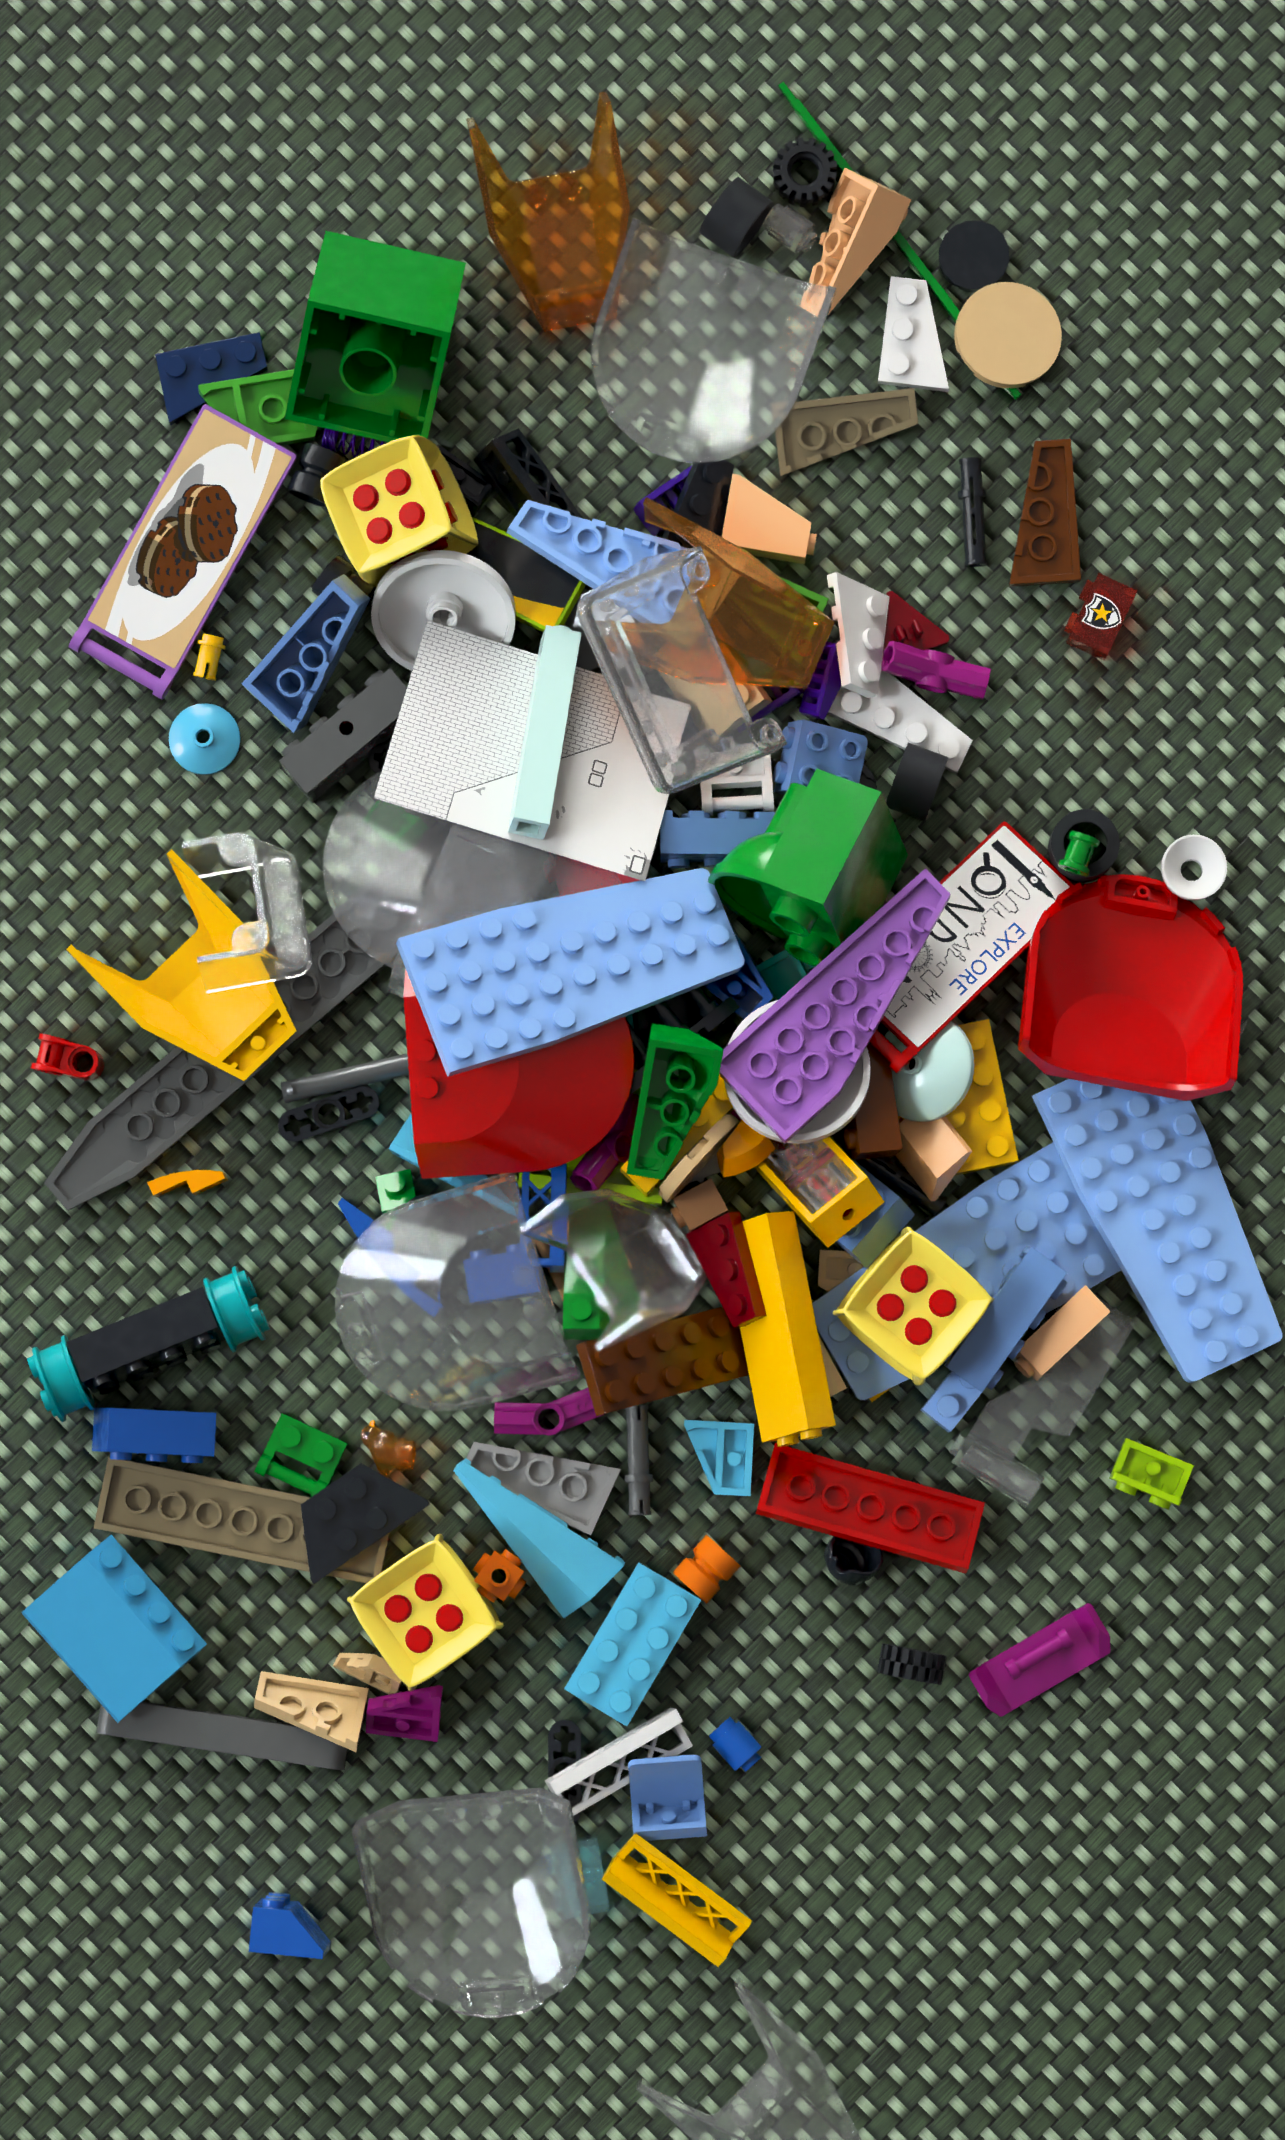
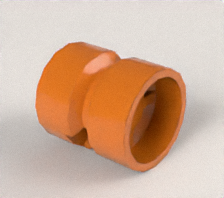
(706, 1569)

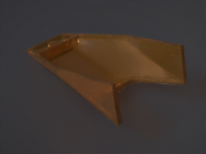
(559, 228)
(757, 618)

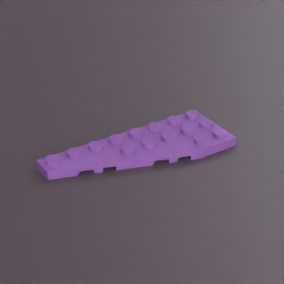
(814, 1035)

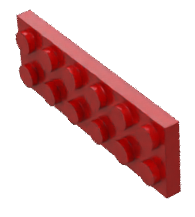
(870, 1508)

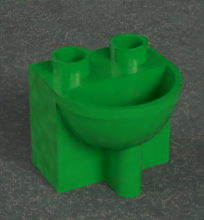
(815, 867)

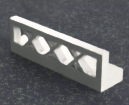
(617, 1750)

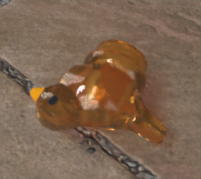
(388, 1450)

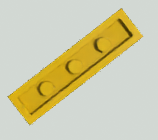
(671, 1903)

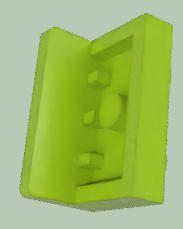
(1151, 1473)

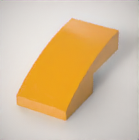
(196, 1179)

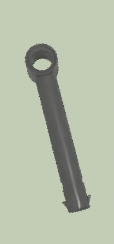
(345, 1078)

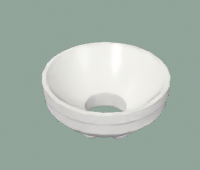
(1206, 854)

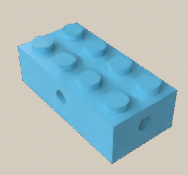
(632, 1644)

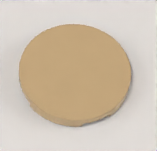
(1008, 334)
(698, 1157)

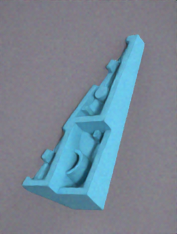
(557, 1558)

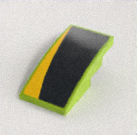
(540, 588)

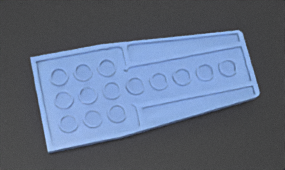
(565, 965)
(1165, 1218)
(985, 1235)

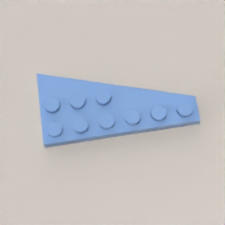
(583, 546)

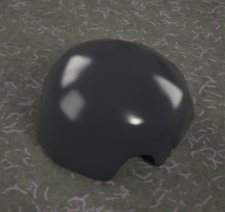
(852, 1561)

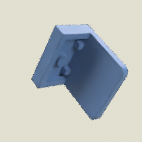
(819, 747)
(667, 1797)

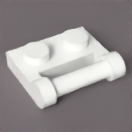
(753, 774)

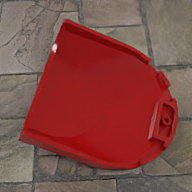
(1133, 991)
(519, 1110)

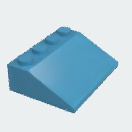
(114, 1628)

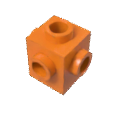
(510, 1565)

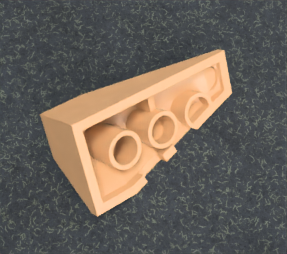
(860, 227)

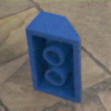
(286, 1929)

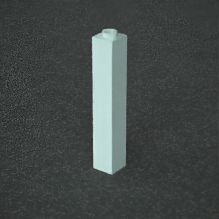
(544, 732)

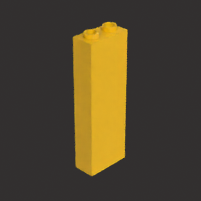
(785, 1345)

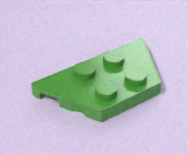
(259, 405)

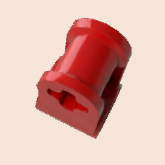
(61, 1056)

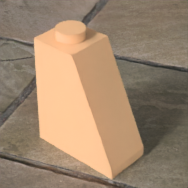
(765, 524)
(1060, 1333)

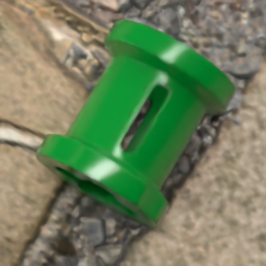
(1078, 853)

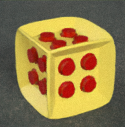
(397, 505)
(913, 1306)
(424, 1612)

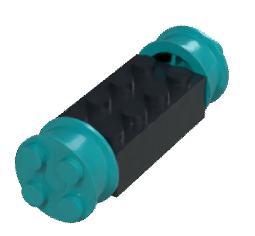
(147, 1341)

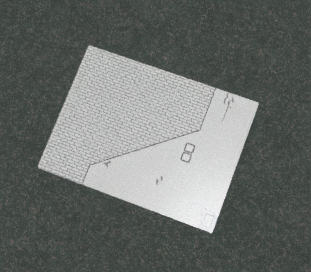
(463, 744)

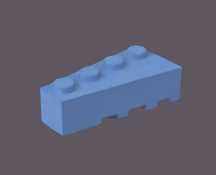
(304, 659)
(706, 839)
(1007, 1319)

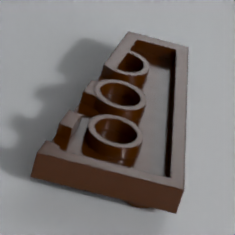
(1048, 524)

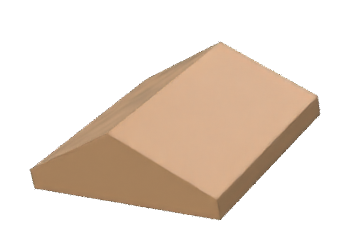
(932, 1153)

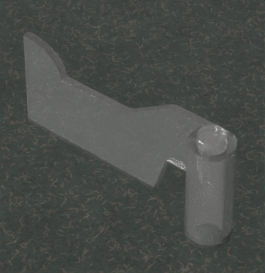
(1043, 1405)

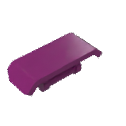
(1041, 1660)

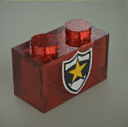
(1100, 616)

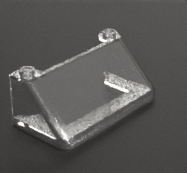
(672, 673)

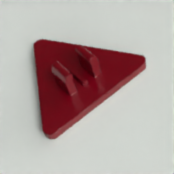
(910, 626)

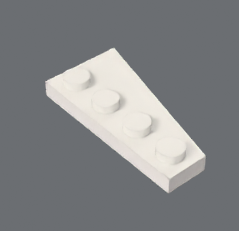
(901, 718)

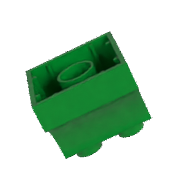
(374, 339)

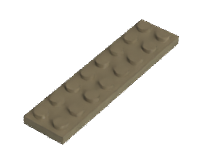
(216, 1517)

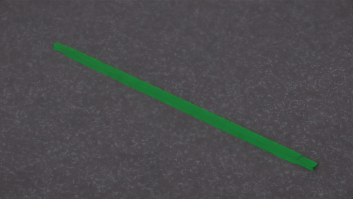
(898, 239)

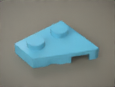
(724, 1454)

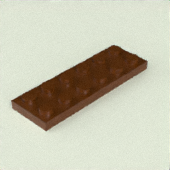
(664, 1361)

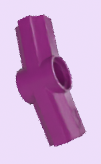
(935, 670)
(609, 1152)
(524, 1417)

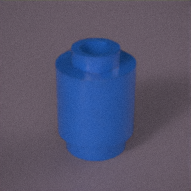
(735, 1744)

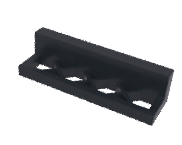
(511, 474)

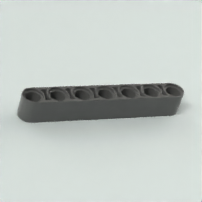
(224, 1734)

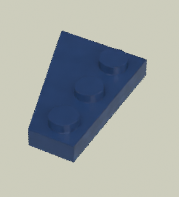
(206, 363)

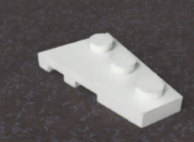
(910, 339)
(862, 629)

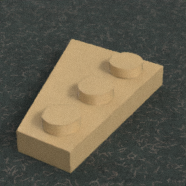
(315, 1706)

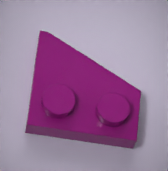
(406, 1714)

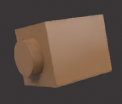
(698, 1206)

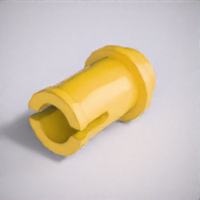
(209, 654)

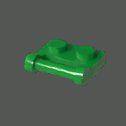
(305, 1445)

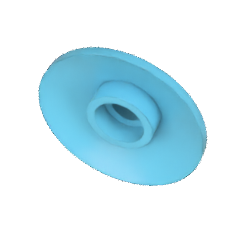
(217, 751)

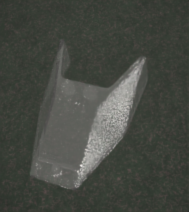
(626, 1254)
(781, 2101)

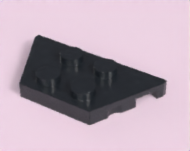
(353, 1516)

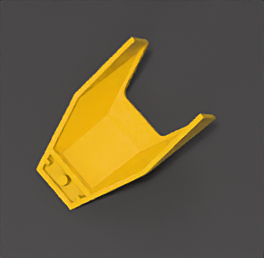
(226, 1027)

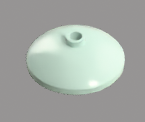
(939, 1076)

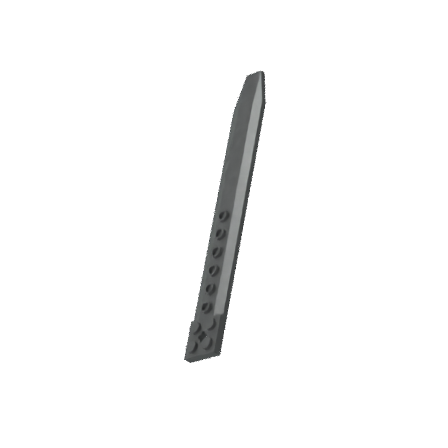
(187, 1089)

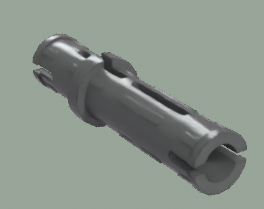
(638, 1461)

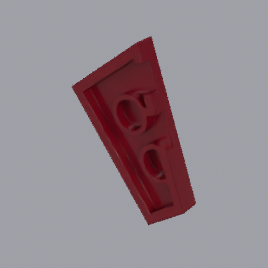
(729, 1267)

